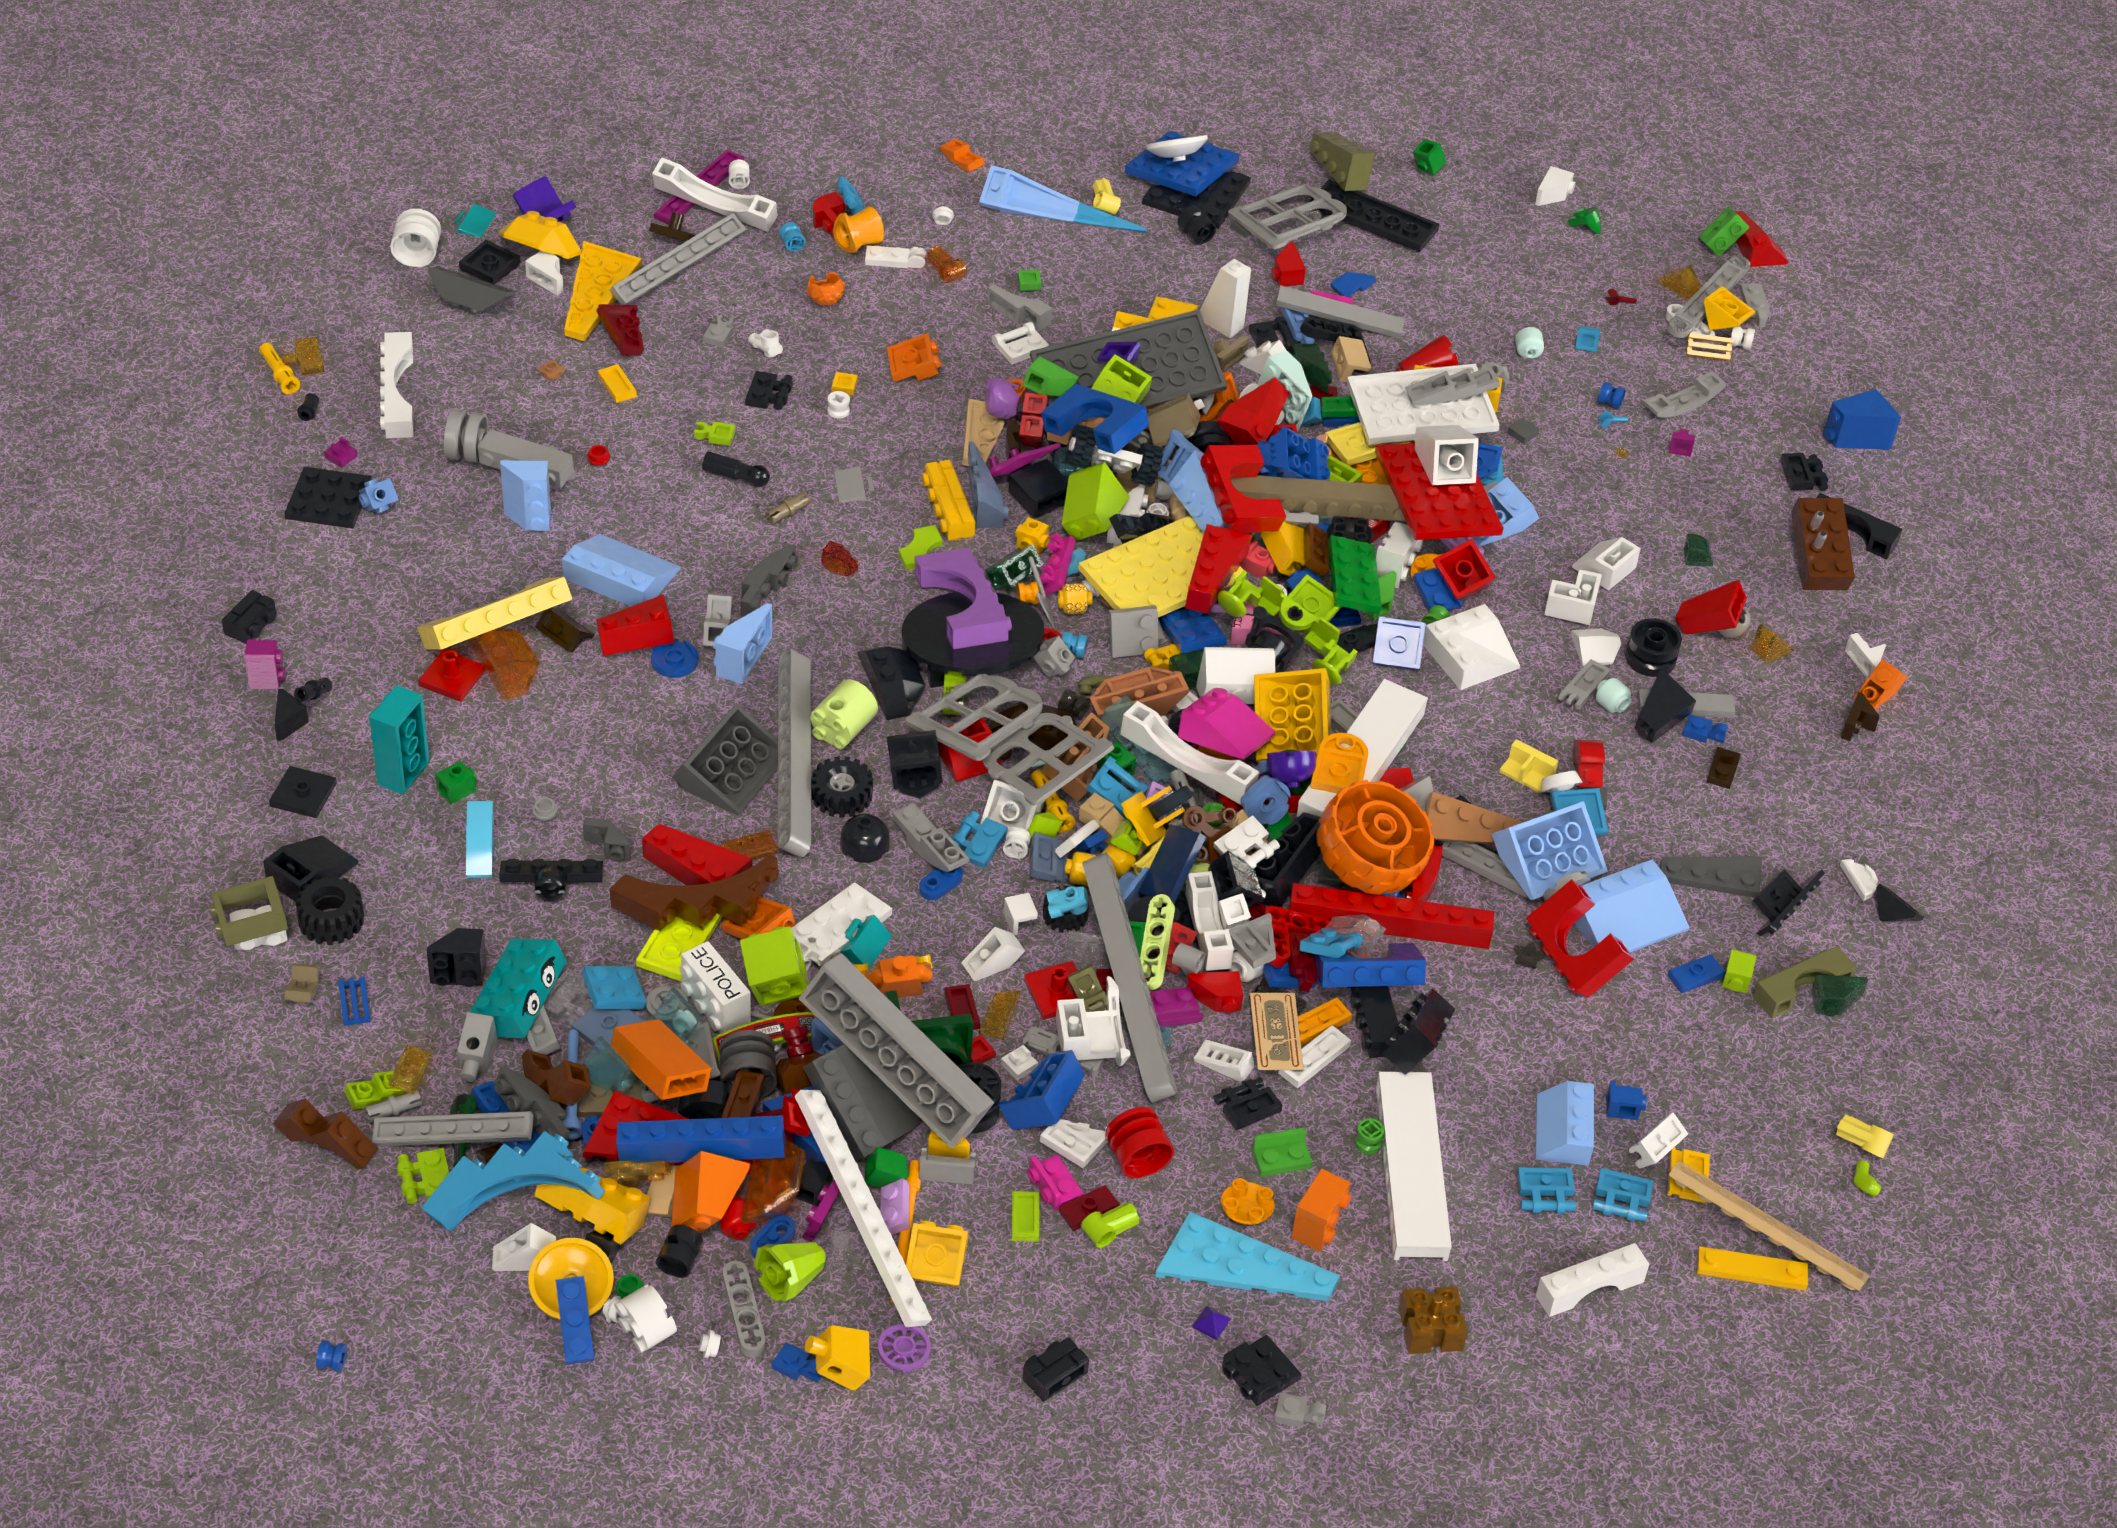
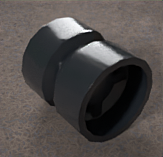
(1196, 225)
(679, 1251)

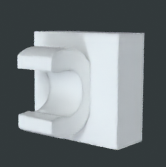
(1019, 1062)

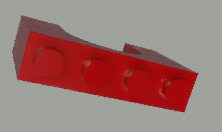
(1238, 510)
(1551, 925)

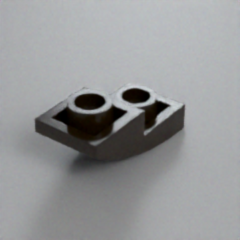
(1012, 436)

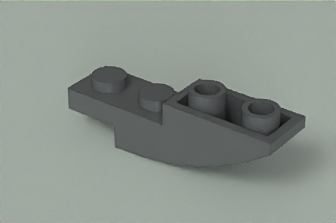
(767, 576)
(524, 1096)

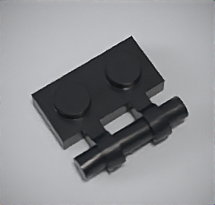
(762, 389)
(1798, 472)
(1251, 1108)

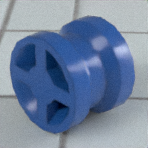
(331, 1356)

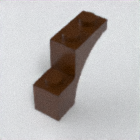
(563, 1083)
(336, 1132)

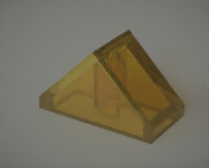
(1681, 281)
(1770, 645)

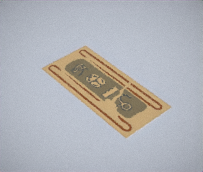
(1276, 1031)

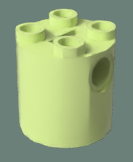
(843, 713)

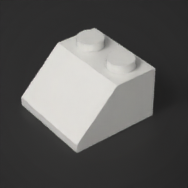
(1009, 806)

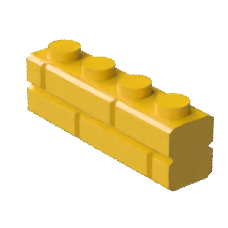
(948, 500)

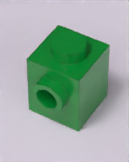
(1429, 157)
(1123, 759)
(456, 782)
(885, 1167)

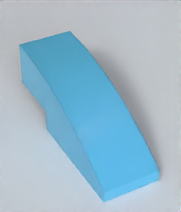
(479, 839)

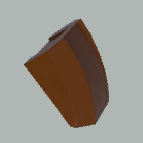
(791, 1072)

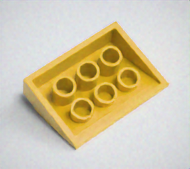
(1295, 708)

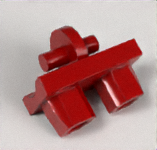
(1179, 935)

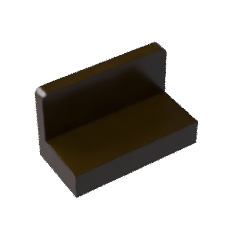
(562, 629)

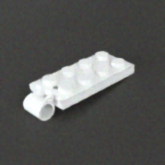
(823, 930)

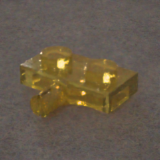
(306, 355)

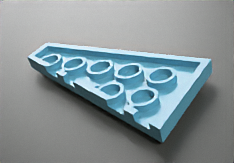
(1233, 1260)

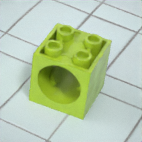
(774, 965)

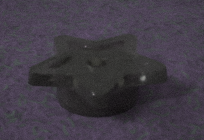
(1526, 961)

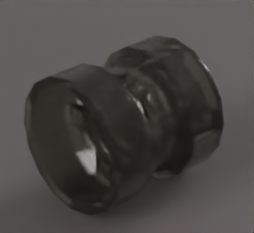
(1075, 704)

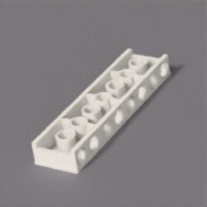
(1384, 729)
(1413, 1165)

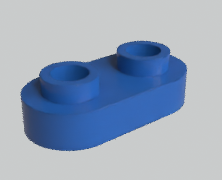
(942, 883)
(770, 1235)

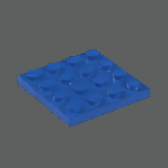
(1187, 175)

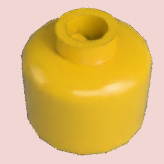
(1120, 858)
(1075, 868)

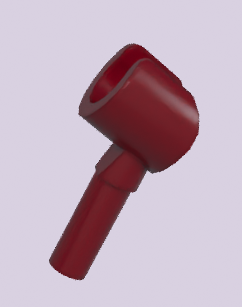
(1615, 298)

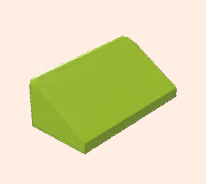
(1126, 837)

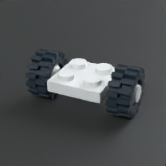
(1144, 464)

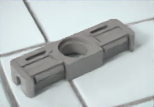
(1047, 1043)

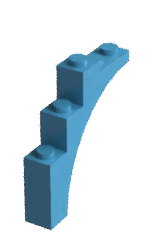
(475, 1183)

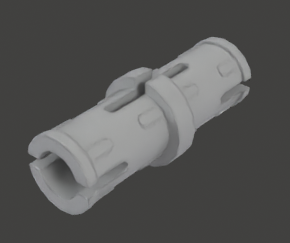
(393, 1106)

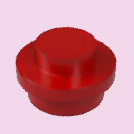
(598, 455)

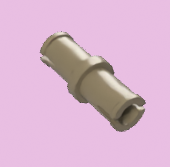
(787, 507)

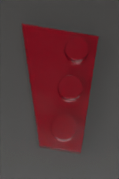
(623, 327)

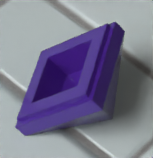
(1211, 1322)

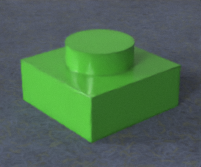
(1029, 280)

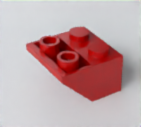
(960, 765)

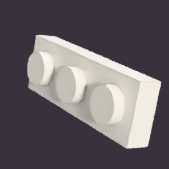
(1318, 1055)

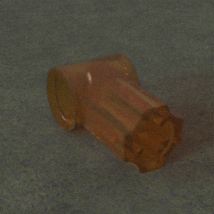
(949, 268)

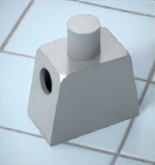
(476, 1045)

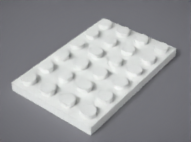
(1391, 417)

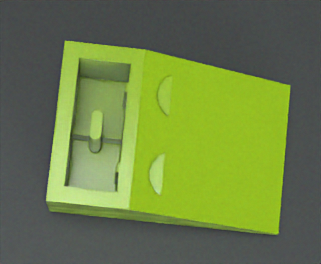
(1123, 380)

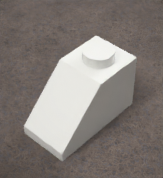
(1555, 186)
(993, 954)
(520, 1249)

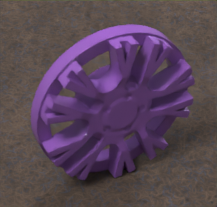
(904, 1348)

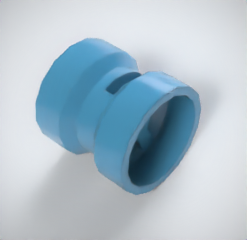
(792, 236)
(1076, 644)

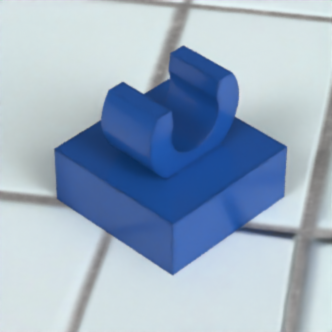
(1093, 842)

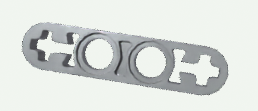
(742, 1309)

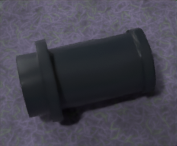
(307, 409)

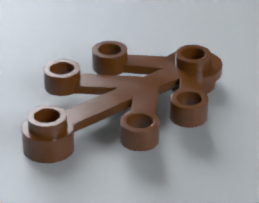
(1202, 826)

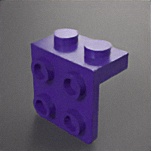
(542, 198)

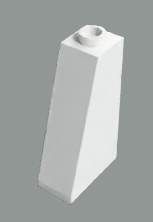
(1227, 299)

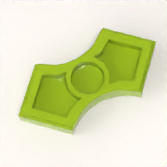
(924, 542)

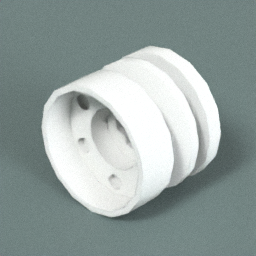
(415, 238)

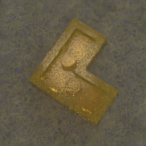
(630, 1171)

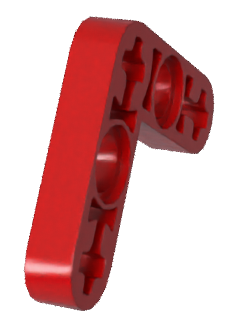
(1282, 922)

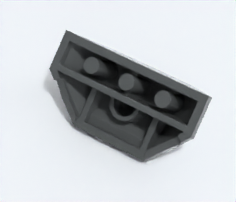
(468, 291)

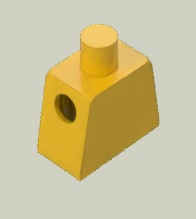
(842, 1355)

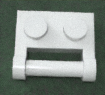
(1019, 349)

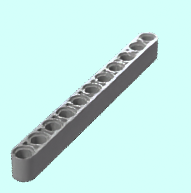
(794, 753)
(1130, 978)

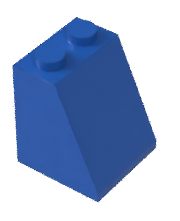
(1862, 422)

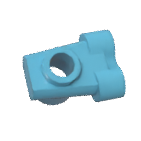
(1070, 899)

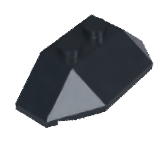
(893, 680)

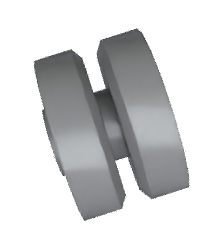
(464, 434)

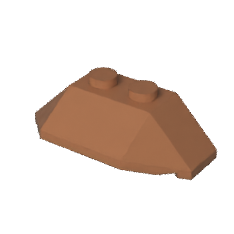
(1150, 686)

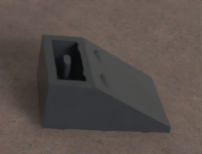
(304, 861)

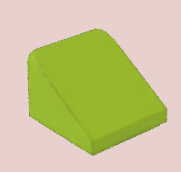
(1045, 824)

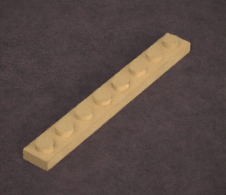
(1777, 1231)

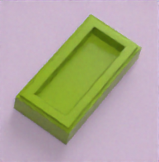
(1025, 1216)

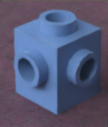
(377, 495)

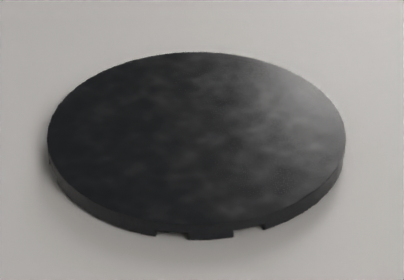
(927, 641)

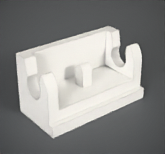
(1659, 1141)

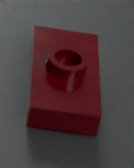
(1095, 1201)

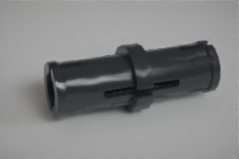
(313, 689)

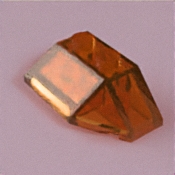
(507, 660)
(773, 1185)

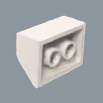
(1234, 670)

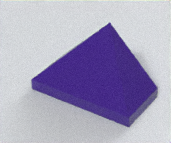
(1126, 350)

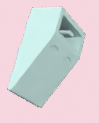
(1292, 377)

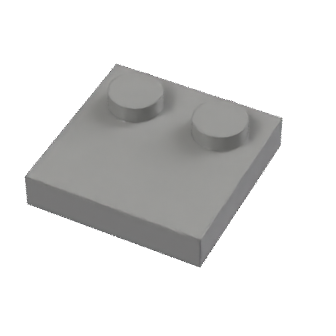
(1133, 630)

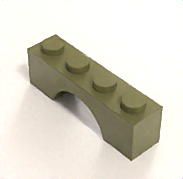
(1778, 993)

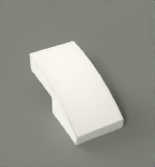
(1234, 912)

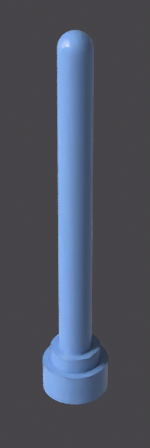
(571, 1120)

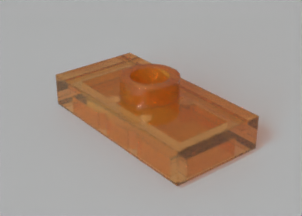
(753, 845)

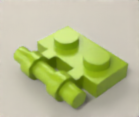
(433, 1170)

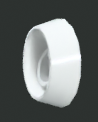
(1560, 782)

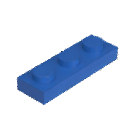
(574, 1320)

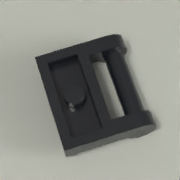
(1265, 332)

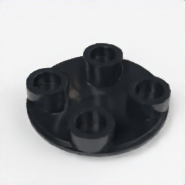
(1351, 529)

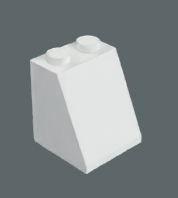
(1447, 454)

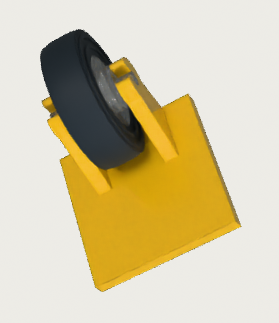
(1144, 818)

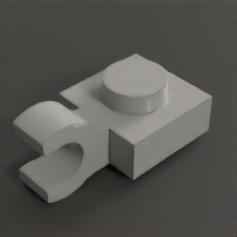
(1294, 1411)

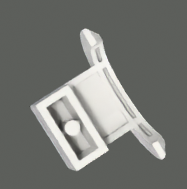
(1092, 1033)

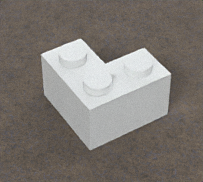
(1574, 601)

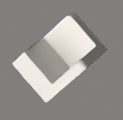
(1019, 909)

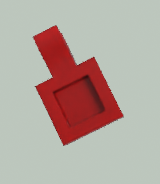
(793, 1117)

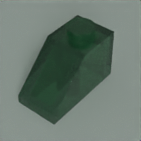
(1836, 993)

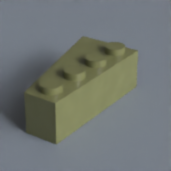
(1343, 160)

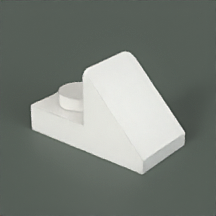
(1862, 655)

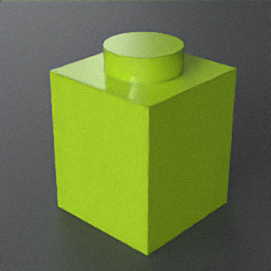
(1739, 971)

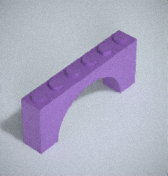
(959, 571)

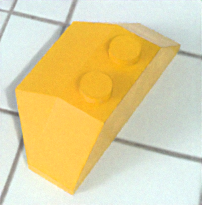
(542, 234)

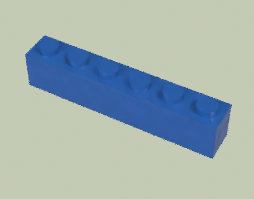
(682, 1139)

